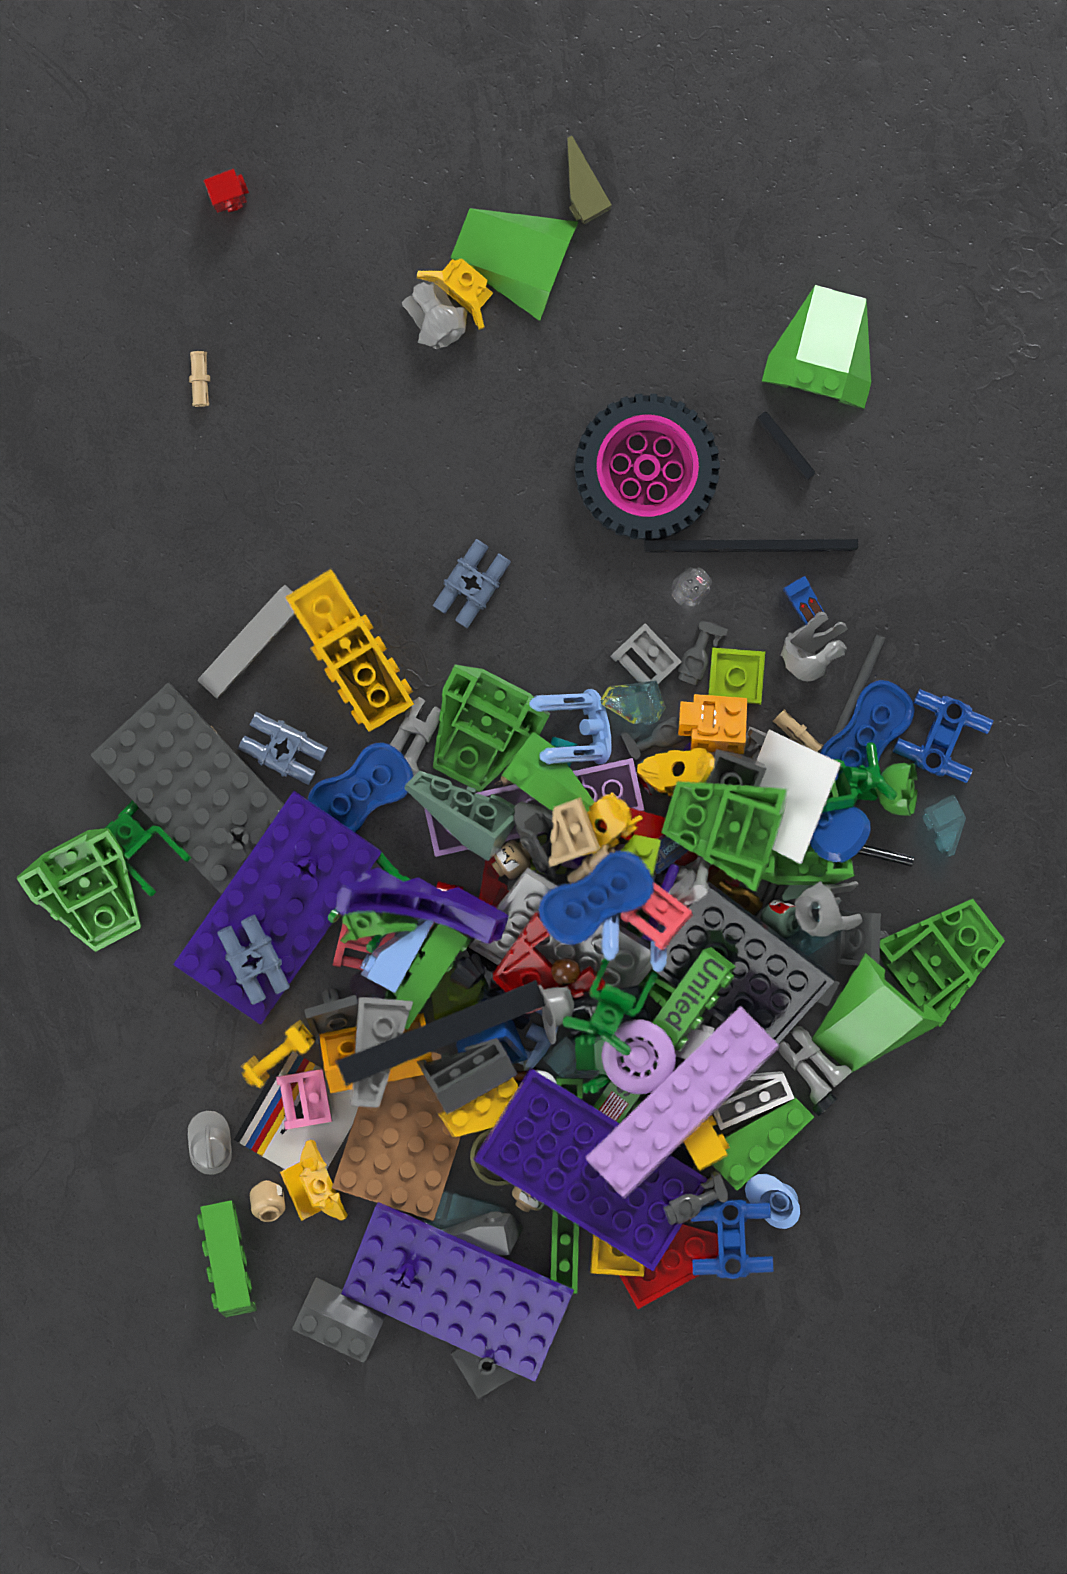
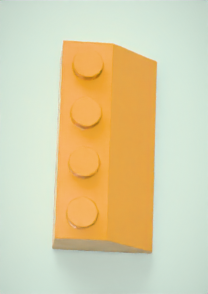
(341, 1044)

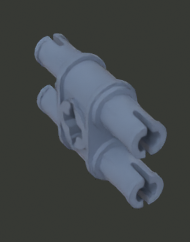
(468, 569)
(296, 742)
(259, 947)

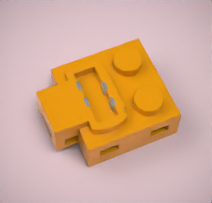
(714, 722)

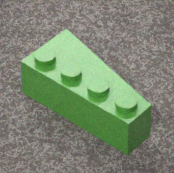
(428, 967)
(760, 1140)
(226, 1259)

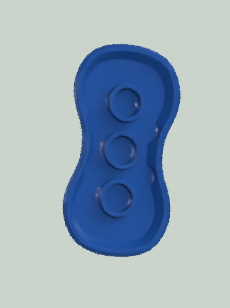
(879, 717)
(372, 781)
(840, 834)
(614, 886)

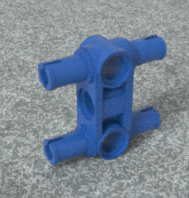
(943, 736)
(732, 1240)

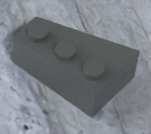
(467, 1074)

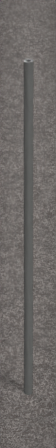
(843, 722)

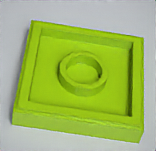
(737, 674)

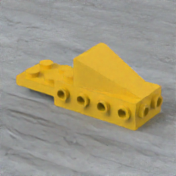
(350, 651)

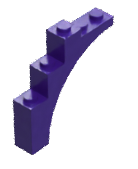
(453, 908)

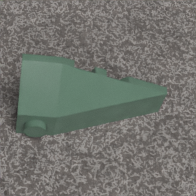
(473, 819)

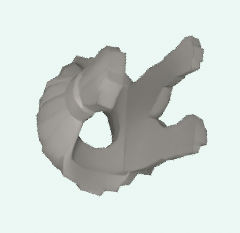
(439, 320)
(801, 647)
(822, 897)

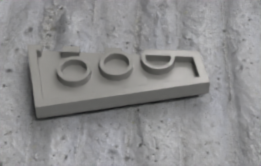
(376, 1022)

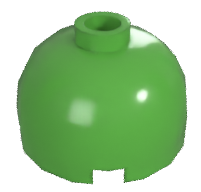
(901, 779)

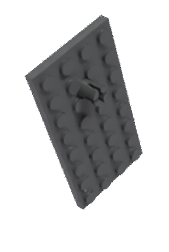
(190, 784)

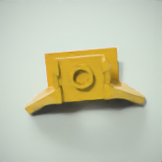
(463, 285)
(658, 769)
(617, 818)
(312, 1186)

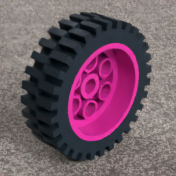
(652, 420)

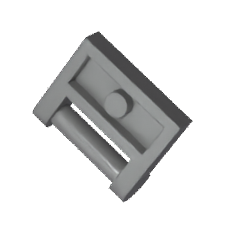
(651, 651)
(691, 882)

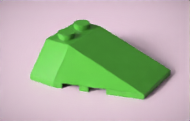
(825, 348)
(482, 726)
(85, 888)

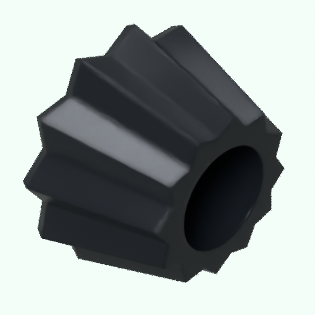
(468, 971)

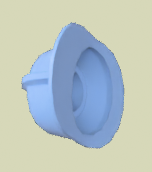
(782, 1199)

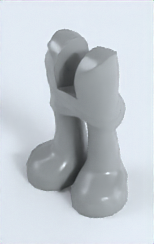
(421, 729)
(807, 1050)

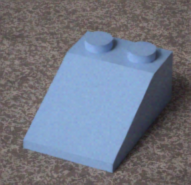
(391, 960)

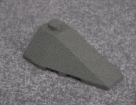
(489, 1231)

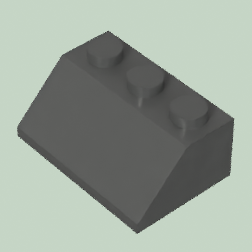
(735, 770)
(338, 1321)

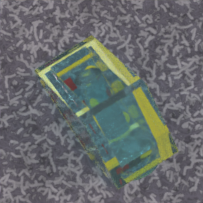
(635, 702)

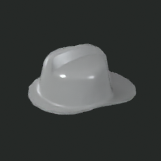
(558, 1005)
(209, 1142)

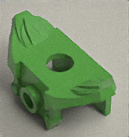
(375, 923)

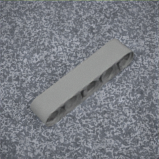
(248, 644)

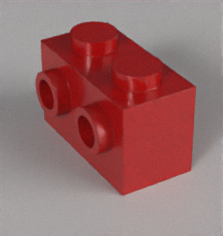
(227, 191)

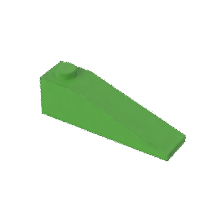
(545, 782)

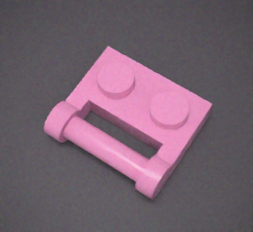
(312, 1095)

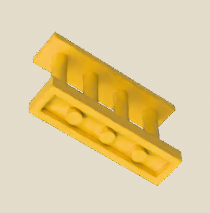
(298, 1039)

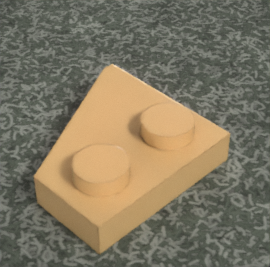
(571, 832)

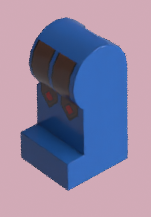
(803, 599)

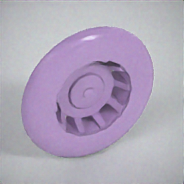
(641, 1057)

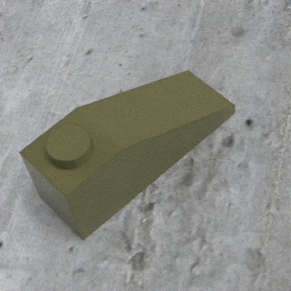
(586, 193)

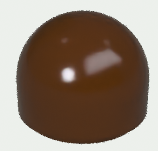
(565, 971)

